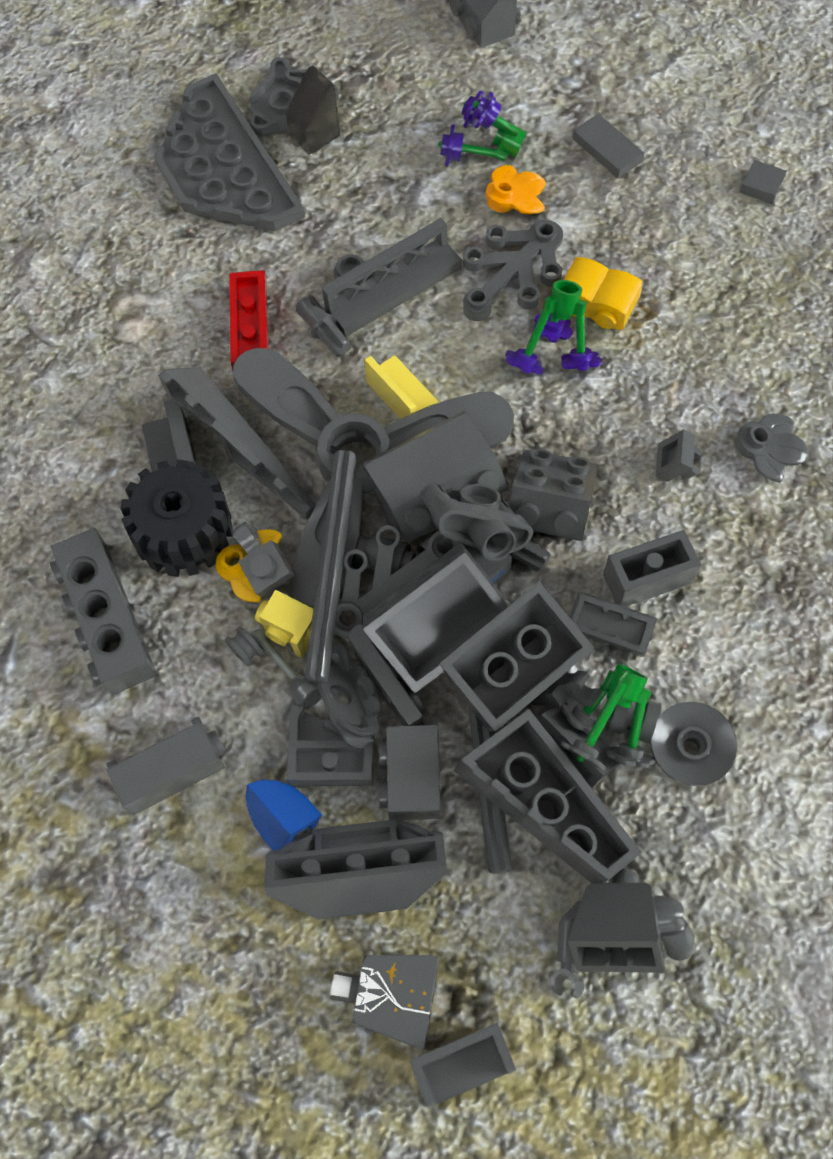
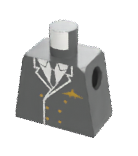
(391, 995)

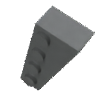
(549, 798)

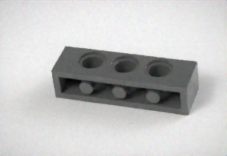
(131, 661)

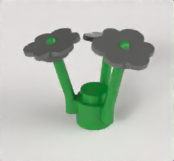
(622, 688)

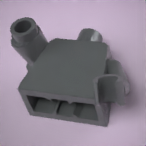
(620, 930)

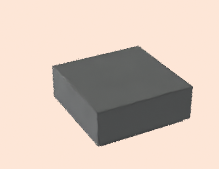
(763, 181)

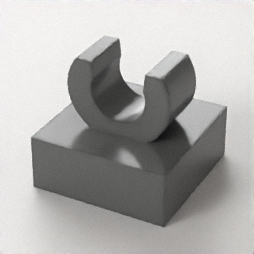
(677, 457)

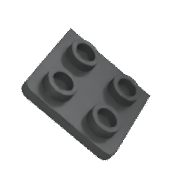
(554, 492)

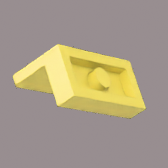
(397, 386)

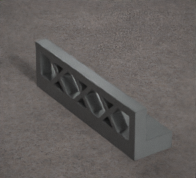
(392, 281)

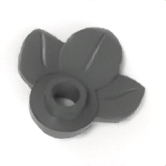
(771, 445)

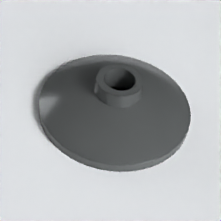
(707, 730)

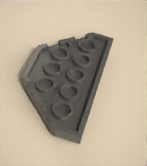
(220, 163)

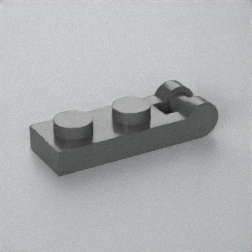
(405, 705)

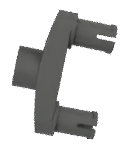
(488, 529)

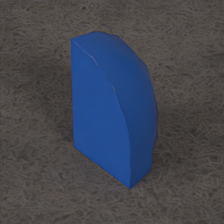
(279, 811)

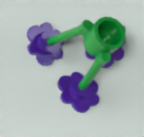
(555, 325)

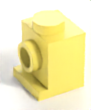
(286, 621)

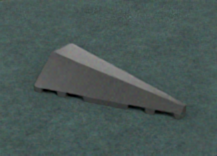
(203, 400)

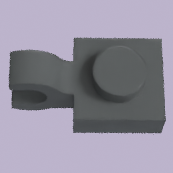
(265, 562)
(568, 686)

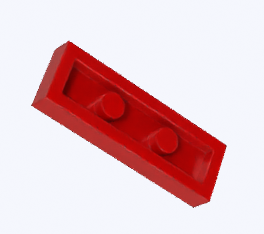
(248, 312)

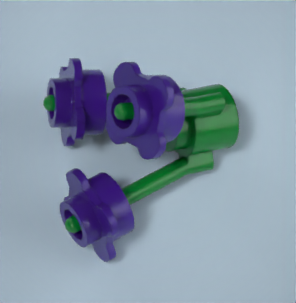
(483, 112)

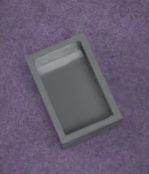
(433, 615)

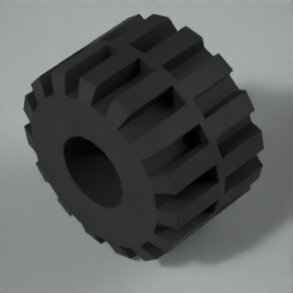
(177, 517)

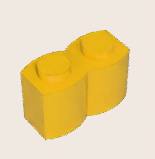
(608, 292)

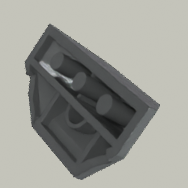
(356, 868)

